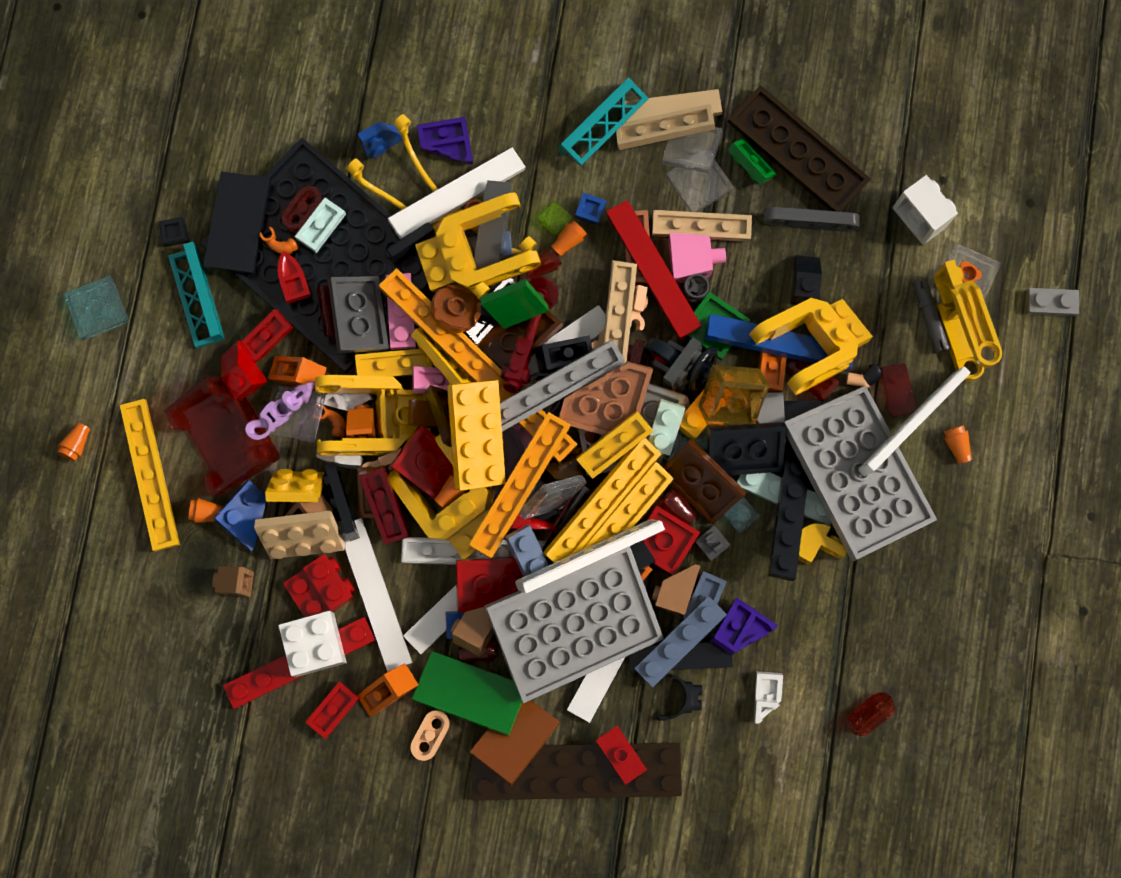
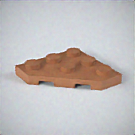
(607, 399)

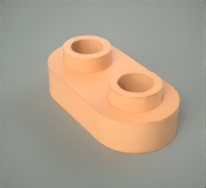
(429, 734)

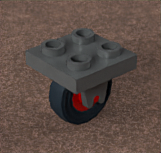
(674, 361)

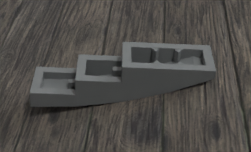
(492, 233)

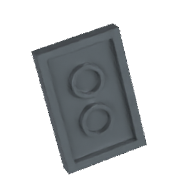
(358, 314)

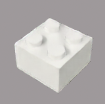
(925, 209)
(312, 644)

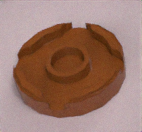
(455, 308)

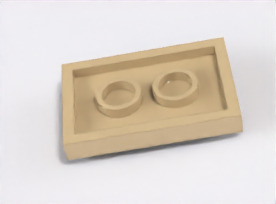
(299, 535)

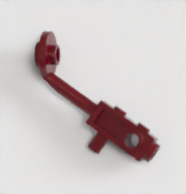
(517, 370)

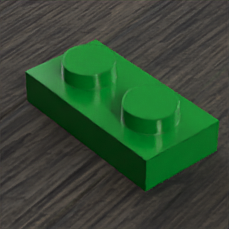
(752, 162)

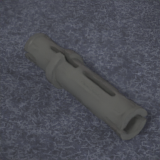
(927, 305)

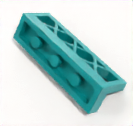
(594, 119)
(202, 291)

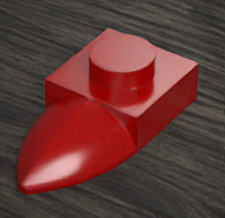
(292, 279)
(534, 523)

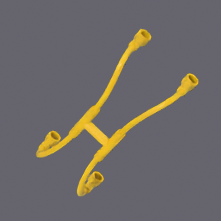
(402, 124)

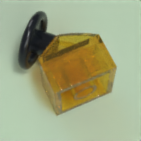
(730, 393)

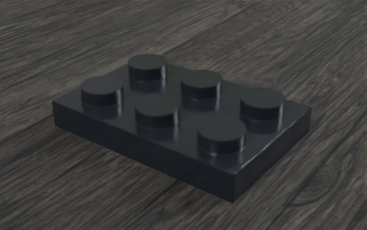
(748, 447)

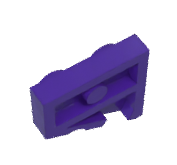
(446, 139)
(741, 627)

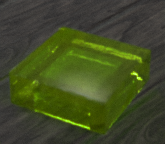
(555, 218)

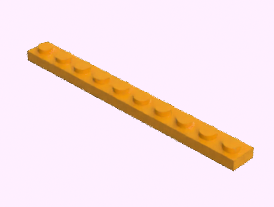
(459, 348)

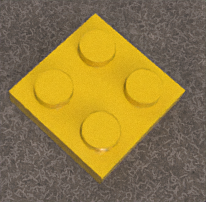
(295, 486)

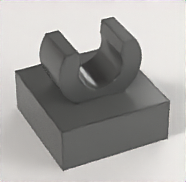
(712, 543)

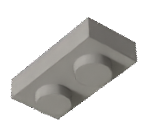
(1052, 302)

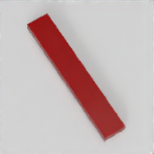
(653, 269)

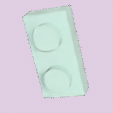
(320, 225)
(666, 426)

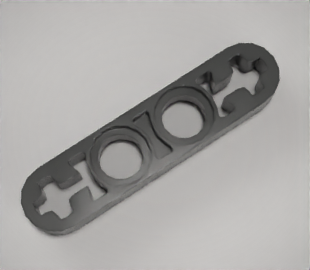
(811, 219)

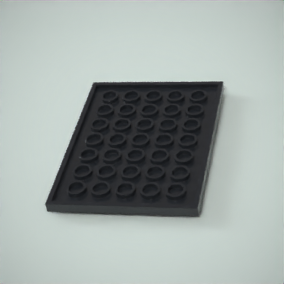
(352, 249)

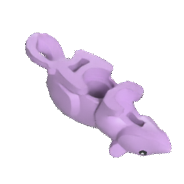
(278, 412)

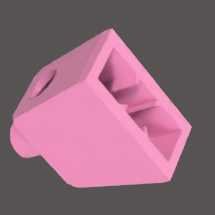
(692, 255)

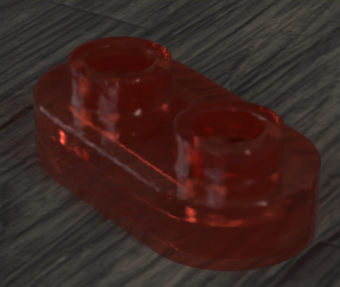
(299, 208)
(870, 714)

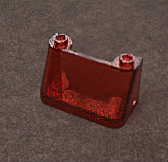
(219, 432)

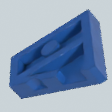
(378, 139)
(240, 514)

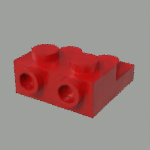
(320, 587)

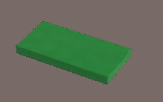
(468, 693)

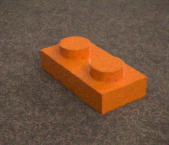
(773, 370)

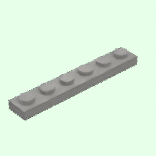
(559, 383)

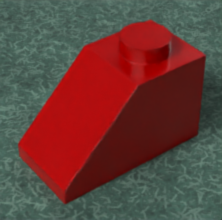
(240, 372)

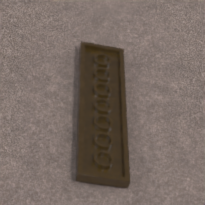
(583, 773)

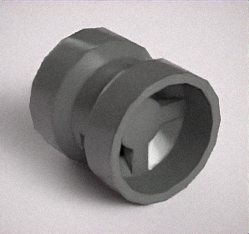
(698, 284)

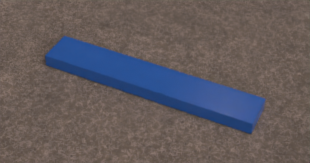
(788, 345)

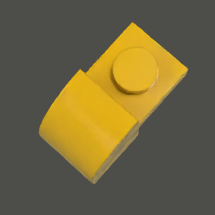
(815, 538)

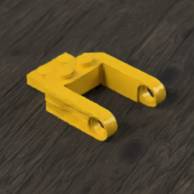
(449, 257)
(965, 320)
(833, 328)
(391, 414)
(455, 522)

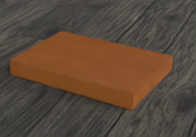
(511, 754)

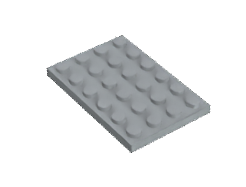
(867, 509)
(574, 624)

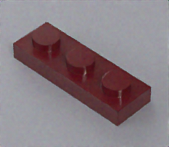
(384, 504)

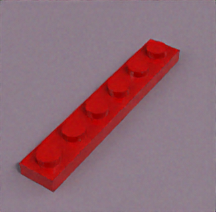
(278, 674)

